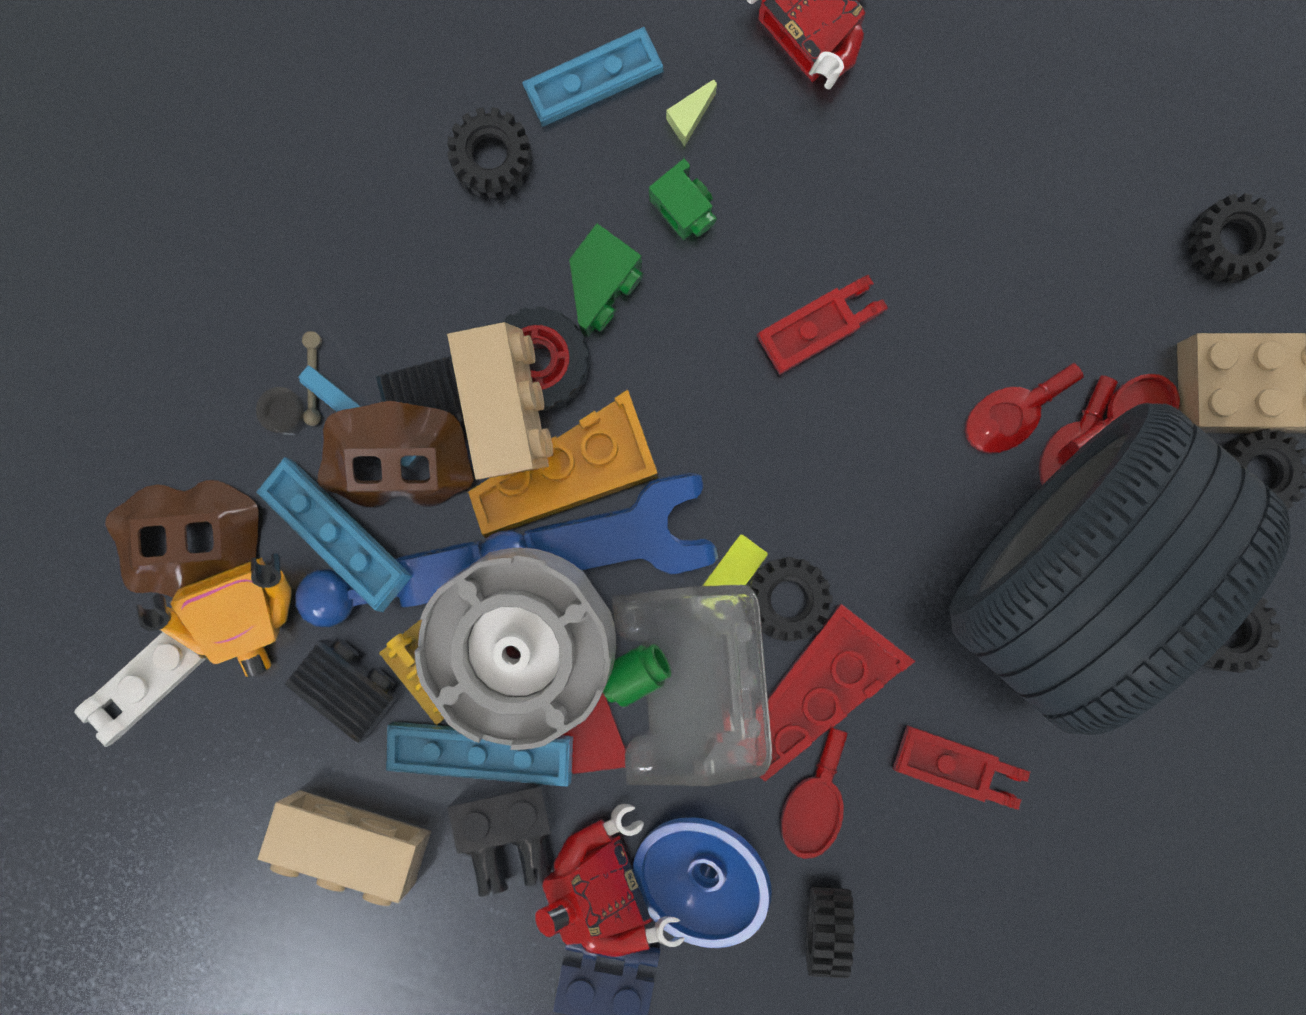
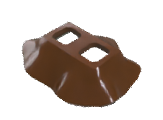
(390, 433)
(224, 507)

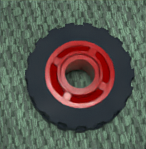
(567, 349)

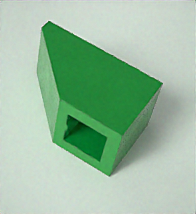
(600, 274)

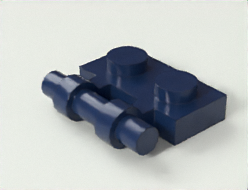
(605, 991)

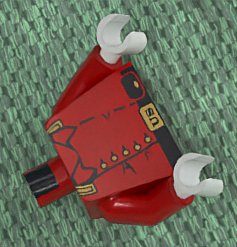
(816, 33)
(597, 895)

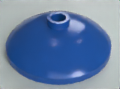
(715, 904)

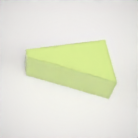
(688, 112)

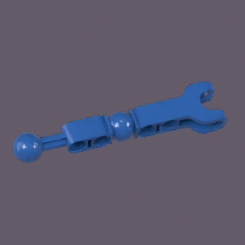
(586, 542)

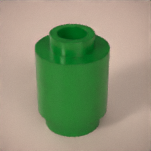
(637, 675)

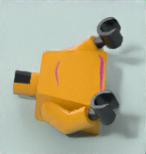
(227, 614)

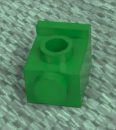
(682, 201)

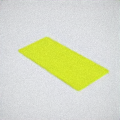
(737, 564)

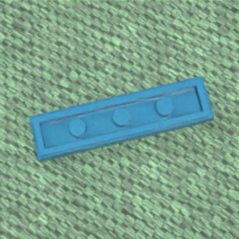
(334, 534)
(448, 753)

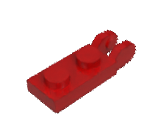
(817, 326)
(955, 767)

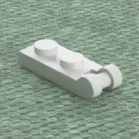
(138, 687)

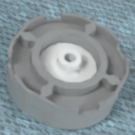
(471, 655)

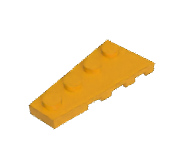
(587, 463)

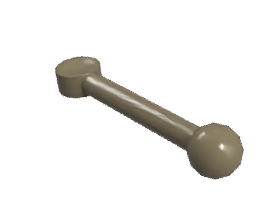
(312, 342)

